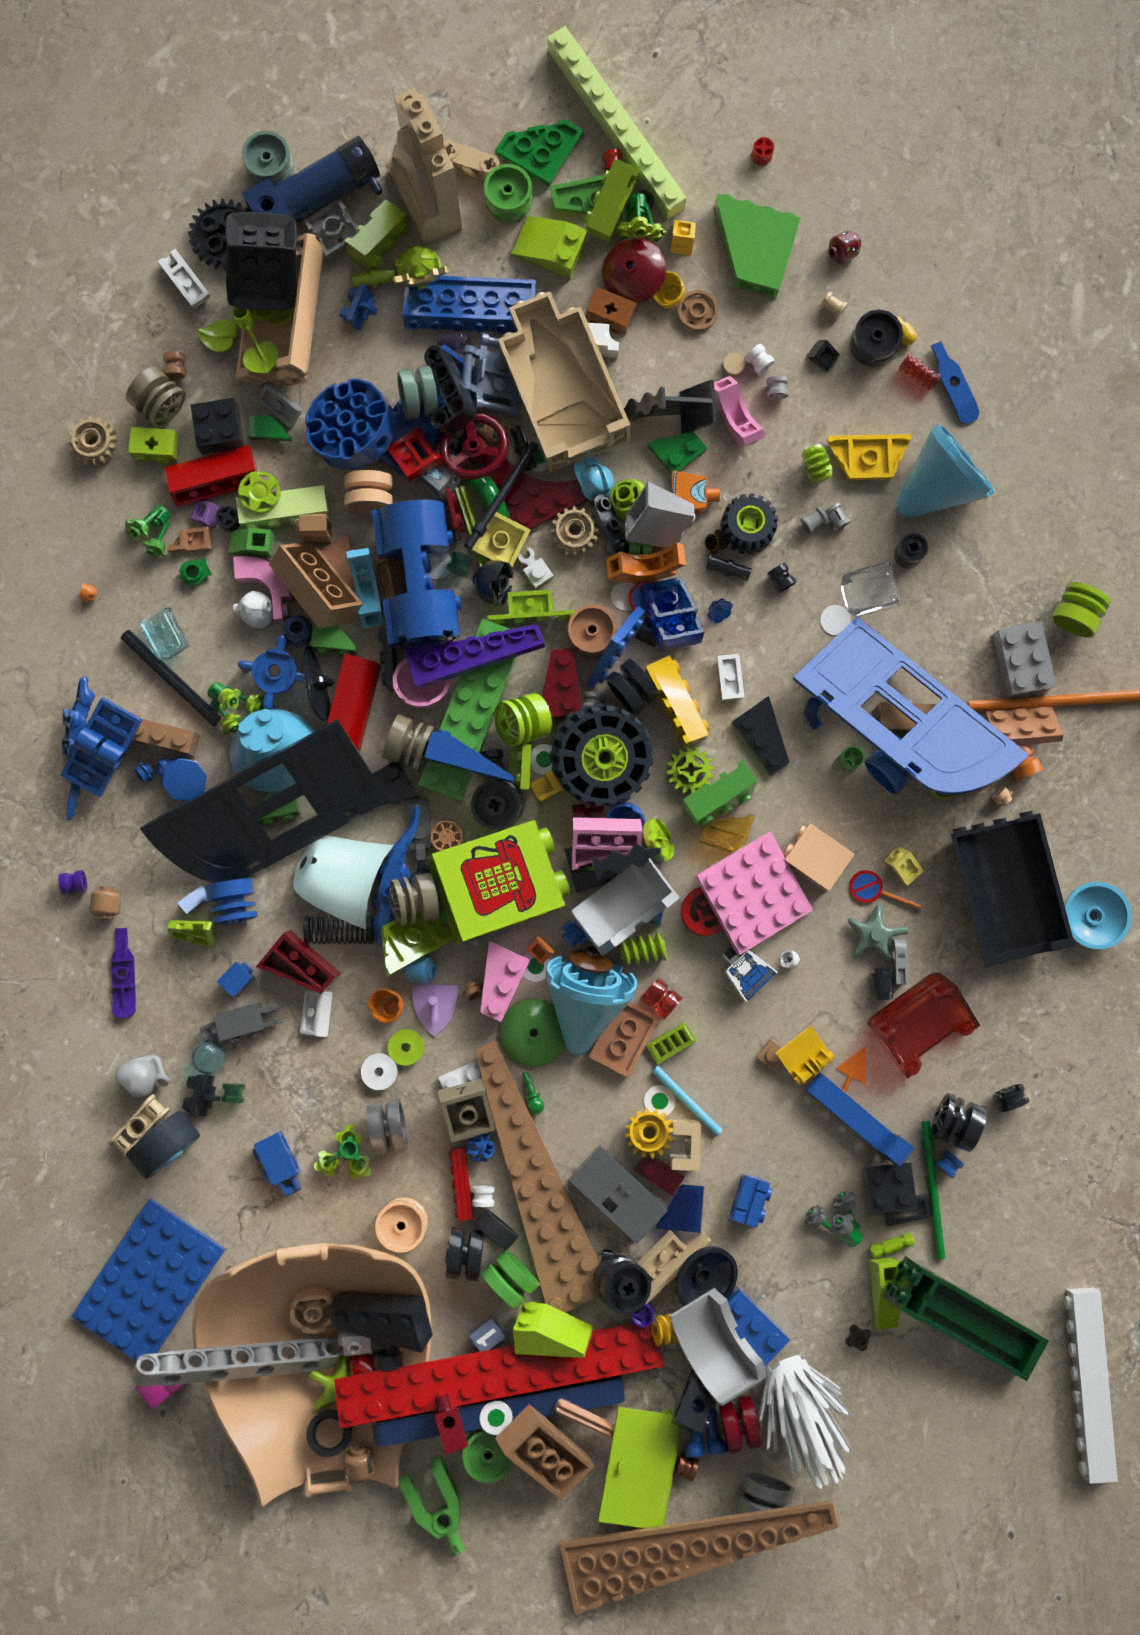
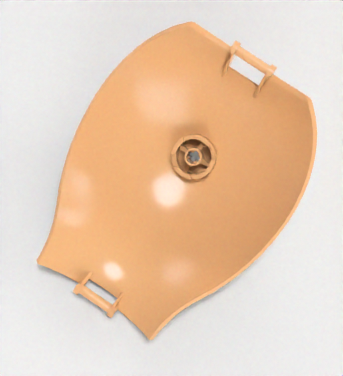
(287, 1299)

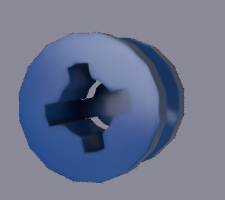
(949, 1164)

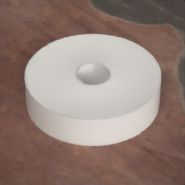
(369, 1075)

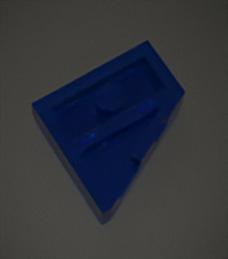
(684, 1210)

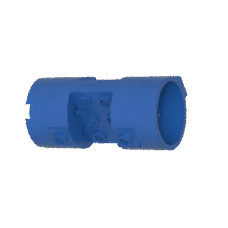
(412, 534)

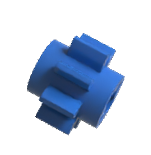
(574, 934)
(480, 1148)

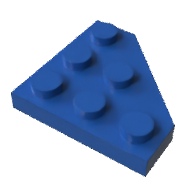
(616, 647)

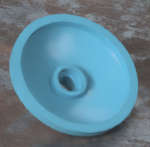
(1111, 912)

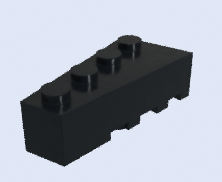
(383, 1317)

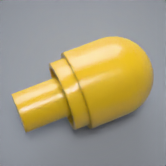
(909, 334)

